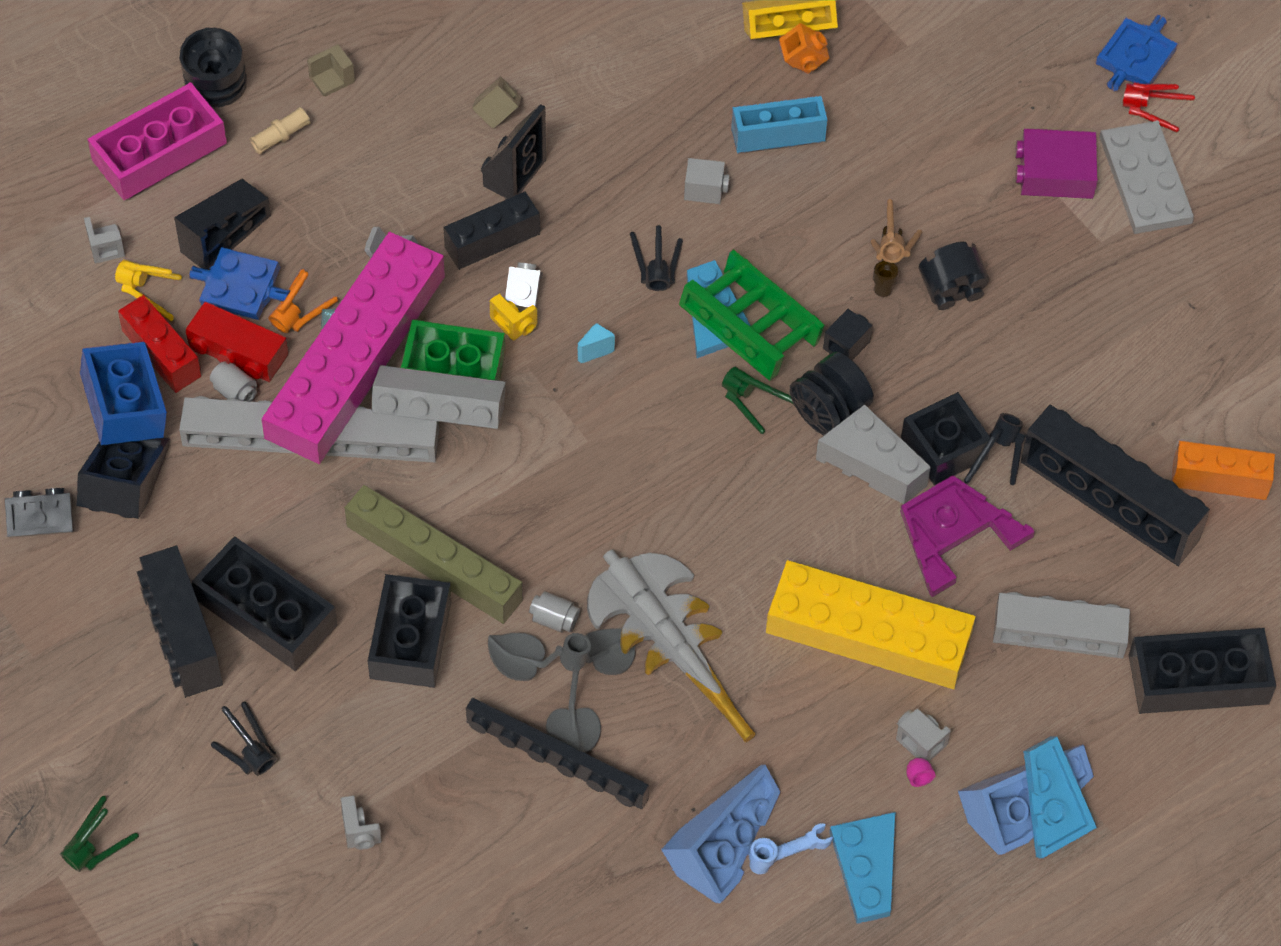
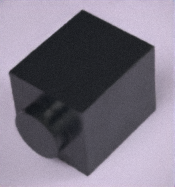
(848, 334)

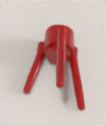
(1138, 96)

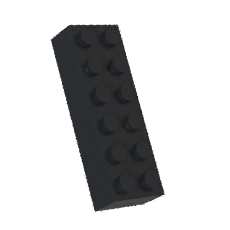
(1114, 485)

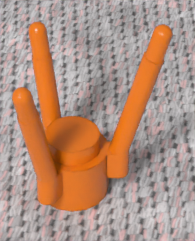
(287, 313)

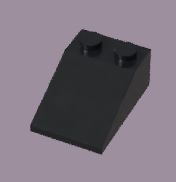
(517, 156)
(121, 476)

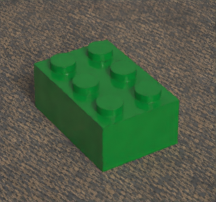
(454, 350)

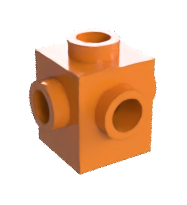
(804, 48)

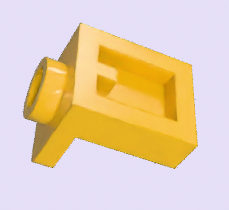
(509, 319)

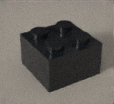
(945, 437)

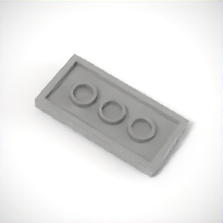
(1146, 177)

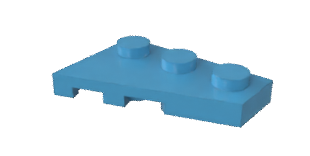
(1055, 798)

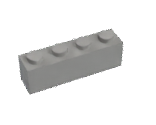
(438, 397)
(1061, 625)

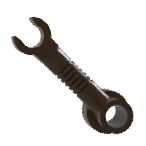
(885, 274)

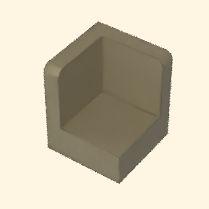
(331, 70)
(496, 102)

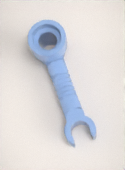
(765, 852)

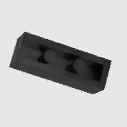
(491, 230)

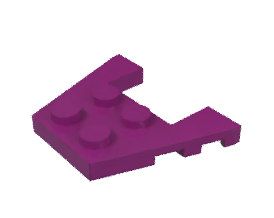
(947, 518)

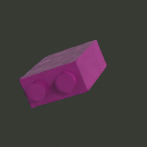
(1057, 163)

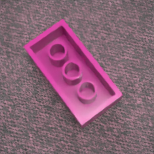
(157, 141)

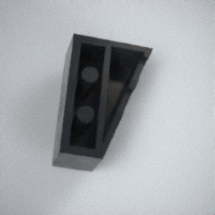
(220, 222)

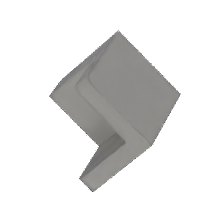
(104, 242)

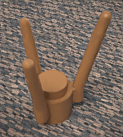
(892, 245)

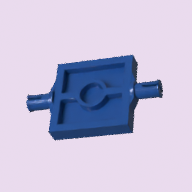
(1136, 52)
(240, 283)

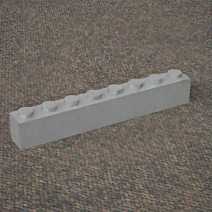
(366, 435)

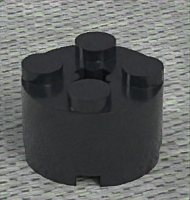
(954, 275)

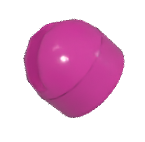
(920, 772)

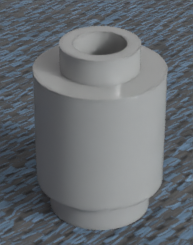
(233, 382)
(554, 612)

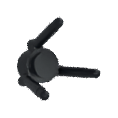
(657, 274)
(1006, 431)
(257, 756)

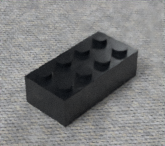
(264, 603)
(178, 622)
(1202, 670)

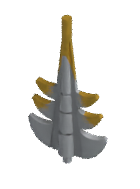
(639, 590)

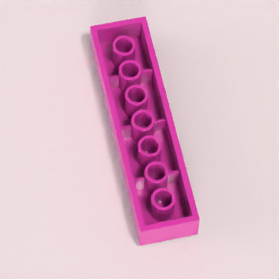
(352, 347)

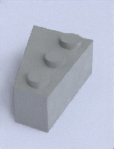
(875, 454)

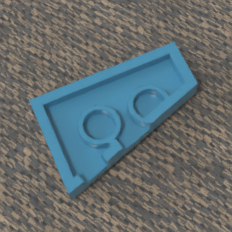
(705, 340)
(866, 864)

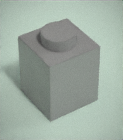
(705, 181)

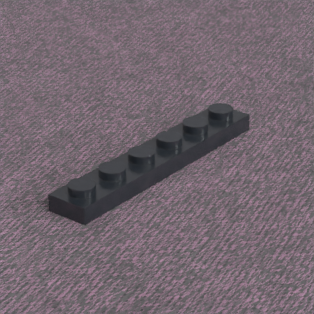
(564, 757)

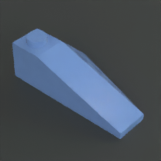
(1001, 804)
(717, 840)

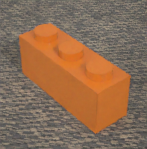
(1223, 470)

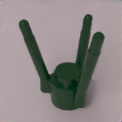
(741, 384)
(80, 851)

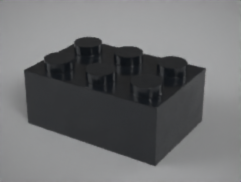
(409, 630)

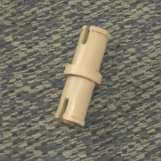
(279, 130)

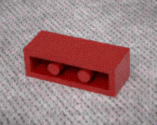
(236, 342)
(166, 349)

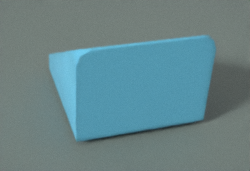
(595, 344)

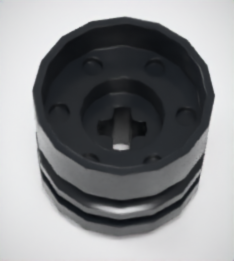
(214, 65)
(831, 392)

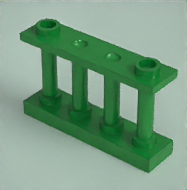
(734, 332)

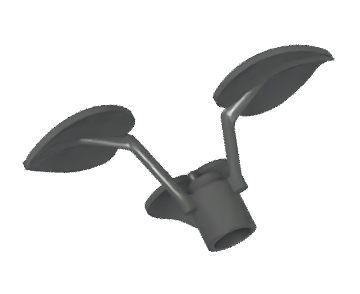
(520, 655)

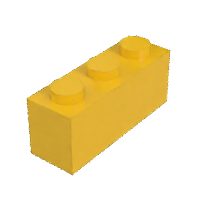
(778, 17)

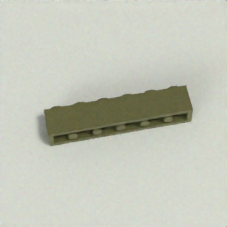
(433, 554)

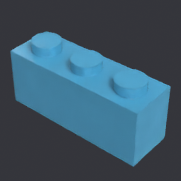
(779, 124)

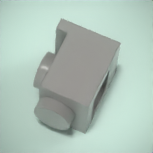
(921, 734)

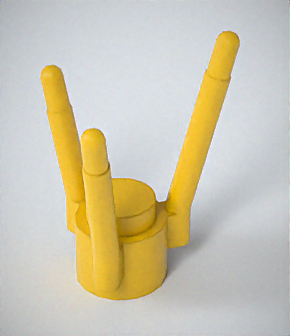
(135, 274)

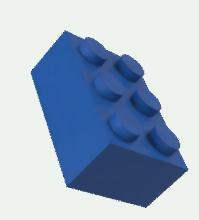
(123, 393)

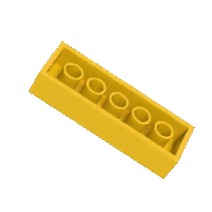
(870, 624)

